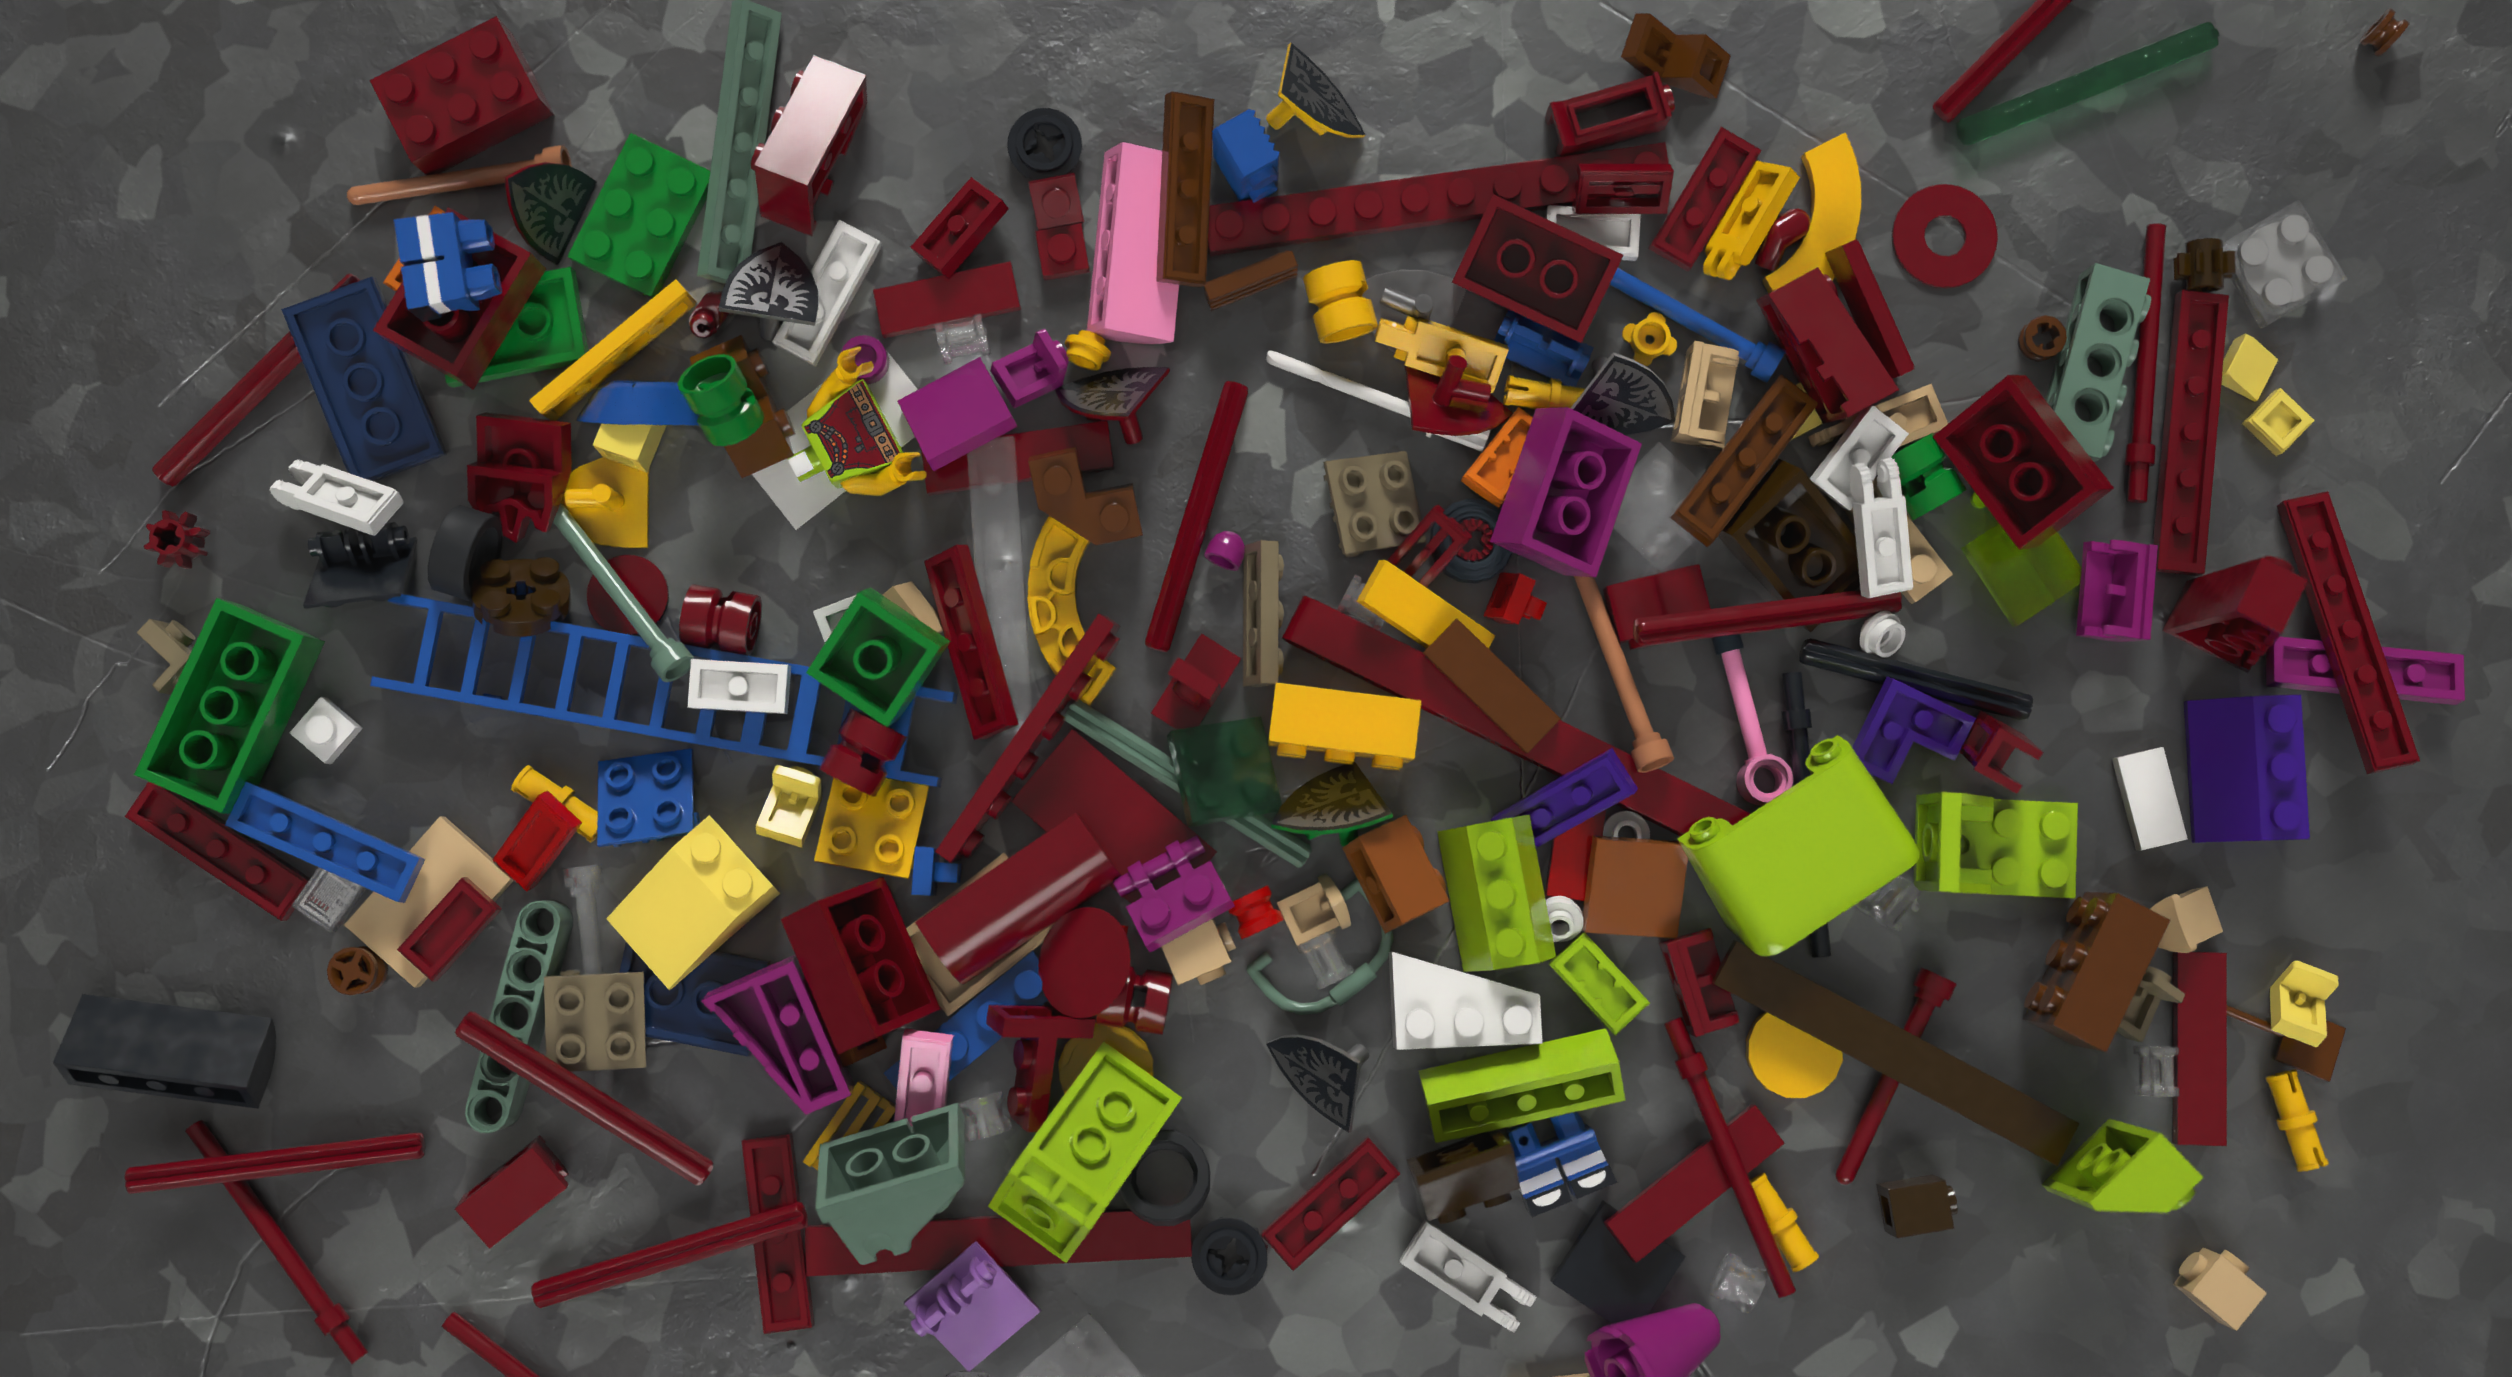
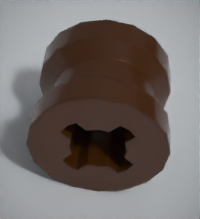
(346, 968)

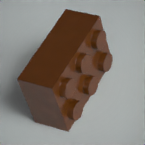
(2095, 969)

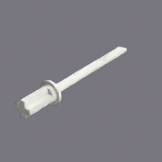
(1474, 441)

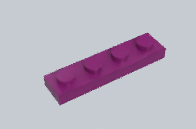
(2415, 673)

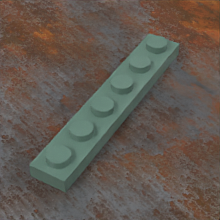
(739, 130)

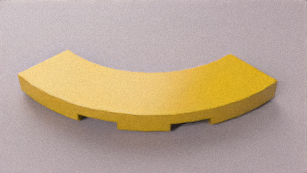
(1834, 210)
(1054, 604)

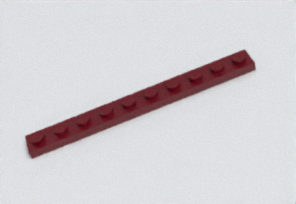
(1408, 201)

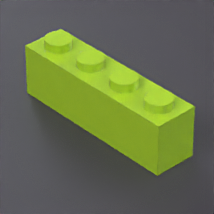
(1522, 1085)

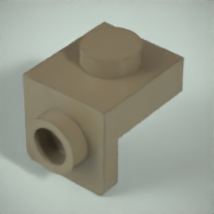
(173, 644)
(2151, 990)

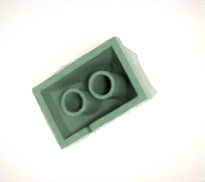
(891, 1180)

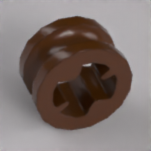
(2384, 32)
(2053, 347)

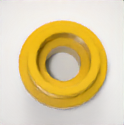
(1087, 350)

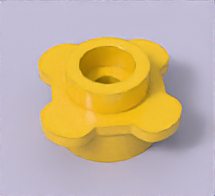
(1657, 328)

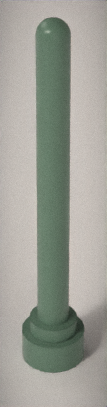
(668, 657)

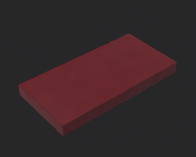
(1115, 808)

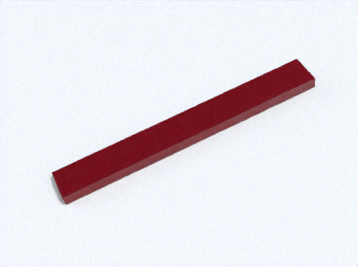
(1114, 1237)

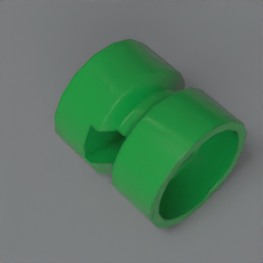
(721, 398)
(1940, 484)

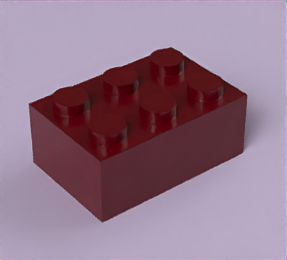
(462, 97)
(1537, 268)
(464, 340)
(2022, 462)
(860, 964)

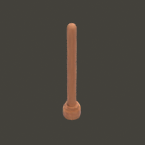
(450, 180)
(1649, 748)

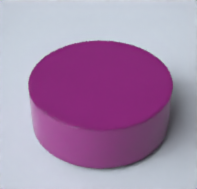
(872, 351)

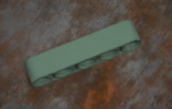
(515, 988)

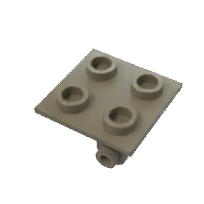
(1372, 501)
(595, 1020)

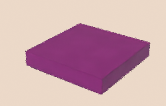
(956, 414)

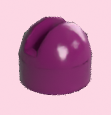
(1226, 550)

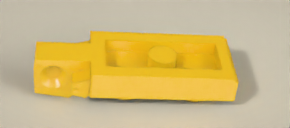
(1430, 344)

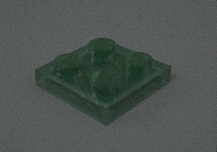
(1224, 771)

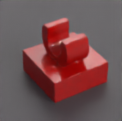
(1513, 600)

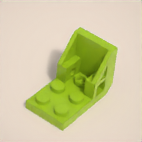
(1995, 846)
(1084, 1152)

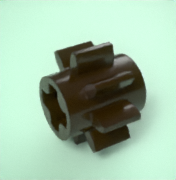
(2204, 265)

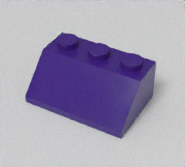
(2246, 769)

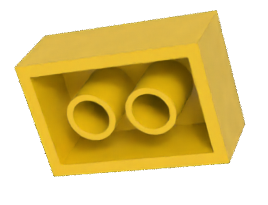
(1344, 725)

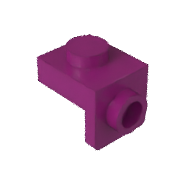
(1031, 370)

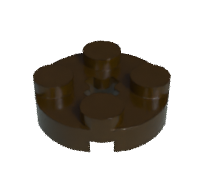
(501, 581)

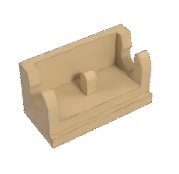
(1705, 395)

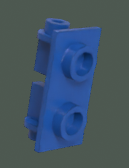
(1543, 349)

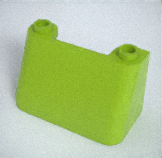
(1802, 852)

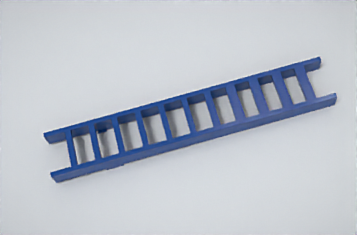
(753, 723)

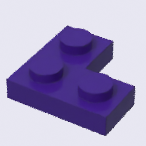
(1905, 717)

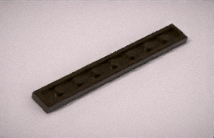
(1895, 1053)

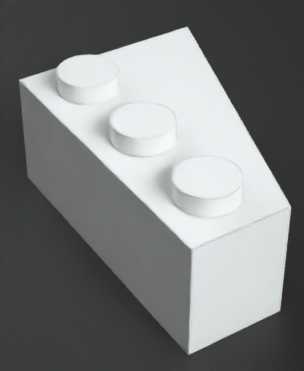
(1456, 1009)

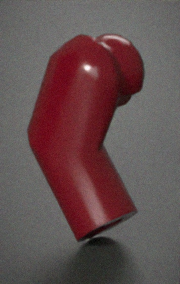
(1784, 232)
(706, 317)

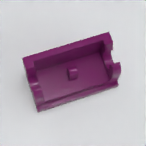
(2117, 591)

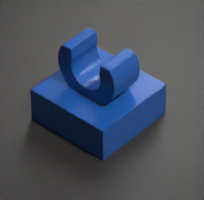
(929, 871)

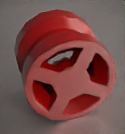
(1255, 912)

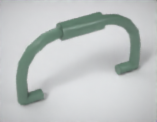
(1341, 992)

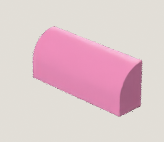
(1124, 291)

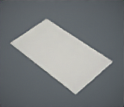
(805, 499)

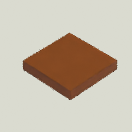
(1634, 887)

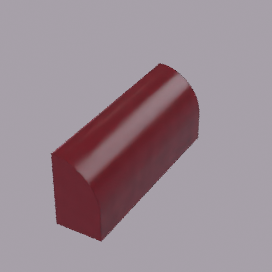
(1018, 899)

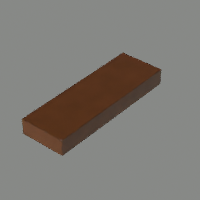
(1491, 686)

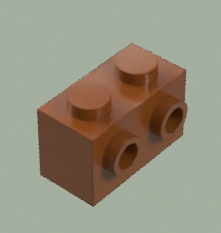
(1396, 873)

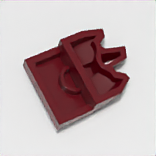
(520, 470)

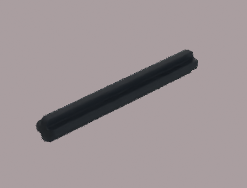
(1928, 681)

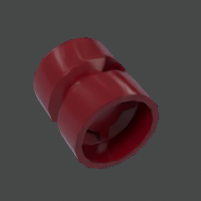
(713, 619)
(864, 770)
(1145, 1019)

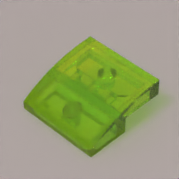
(2026, 578)

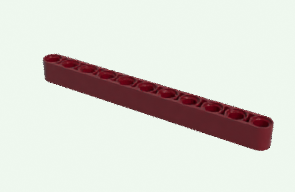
(1411, 675)

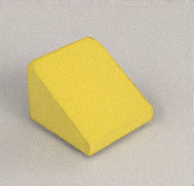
(2247, 367)

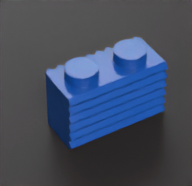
(1246, 157)

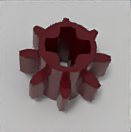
(163, 535)

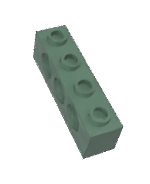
(2126, 302)

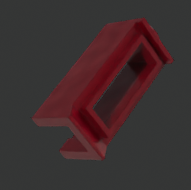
(1579, 141)
(1991, 745)

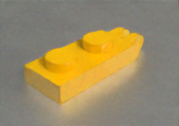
(1748, 218)

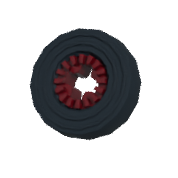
(1473, 565)

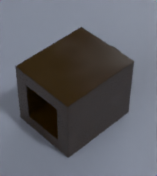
(1917, 1206)

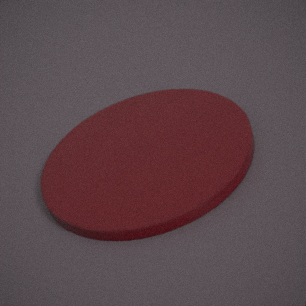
(643, 581)

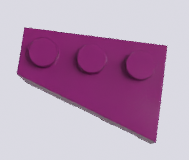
(785, 1031)

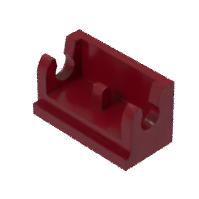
(1691, 968)
(513, 1192)

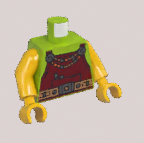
(852, 436)

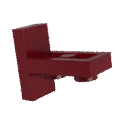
(1195, 684)
(1034, 1055)

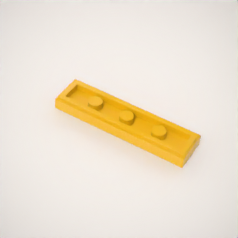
(613, 351)

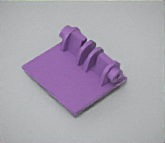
(971, 1307)

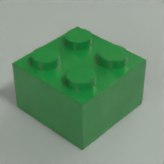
(878, 656)

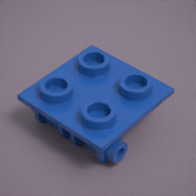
(645, 798)

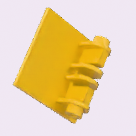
(872, 831)

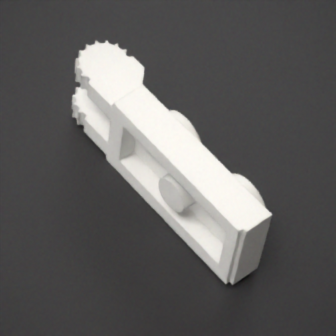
(338, 496)
(1881, 530)
(1462, 1274)

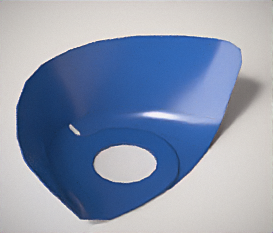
(643, 405)

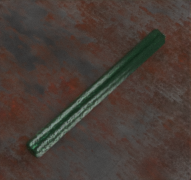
(2087, 83)

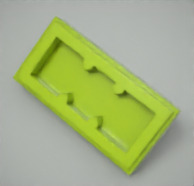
(1598, 983)

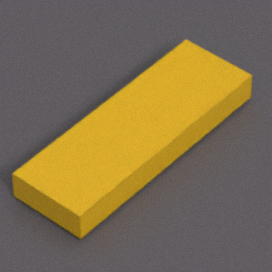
(1413, 606)

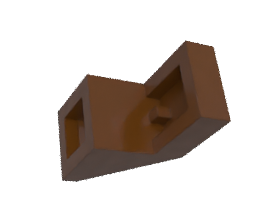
(1682, 61)

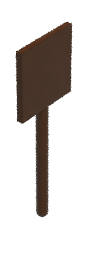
(2299, 1055)

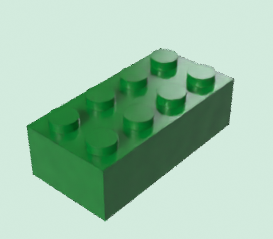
(229, 706)

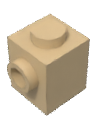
(1200, 953)
(2219, 1286)

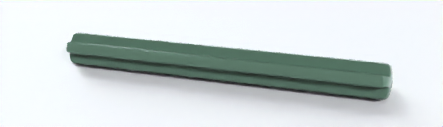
(1161, 767)

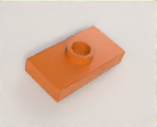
(1496, 464)

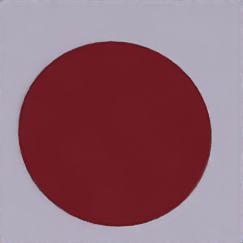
(1084, 962)

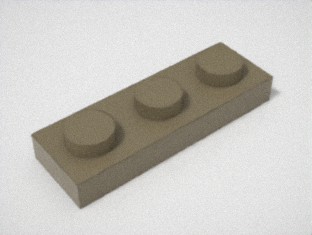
(1262, 614)

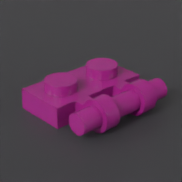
(1179, 904)

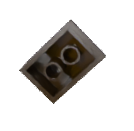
(1792, 538)
(1465, 1175)

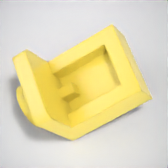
(790, 805)
(2299, 1002)

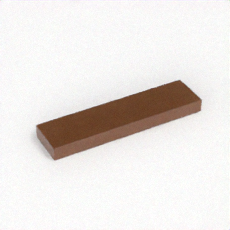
(1185, 189)
(1744, 460)

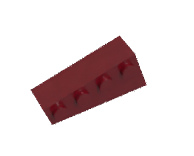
(2237, 610)

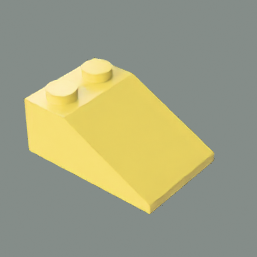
(691, 902)

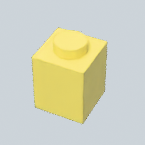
(629, 444)

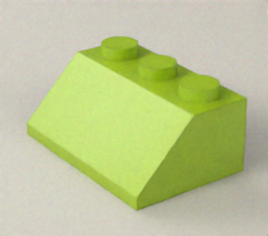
(1496, 894)
(2125, 1172)

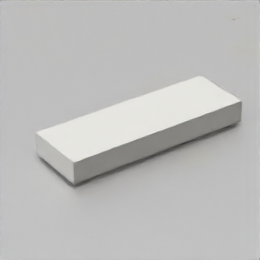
(838, 277)

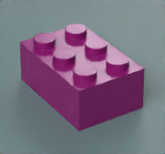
(1566, 492)

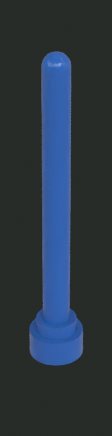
(1759, 357)

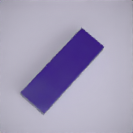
(1573, 797)

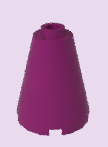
(1654, 1344)

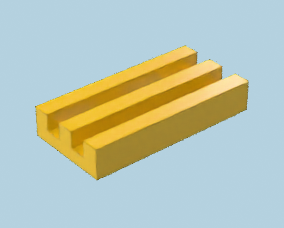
(875, 1099)

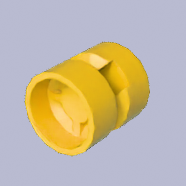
(1342, 308)

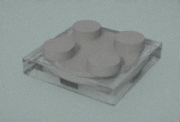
(2282, 264)

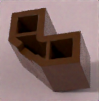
(771, 440)
(1095, 515)

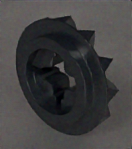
(1052, 125)
(1210, 1265)

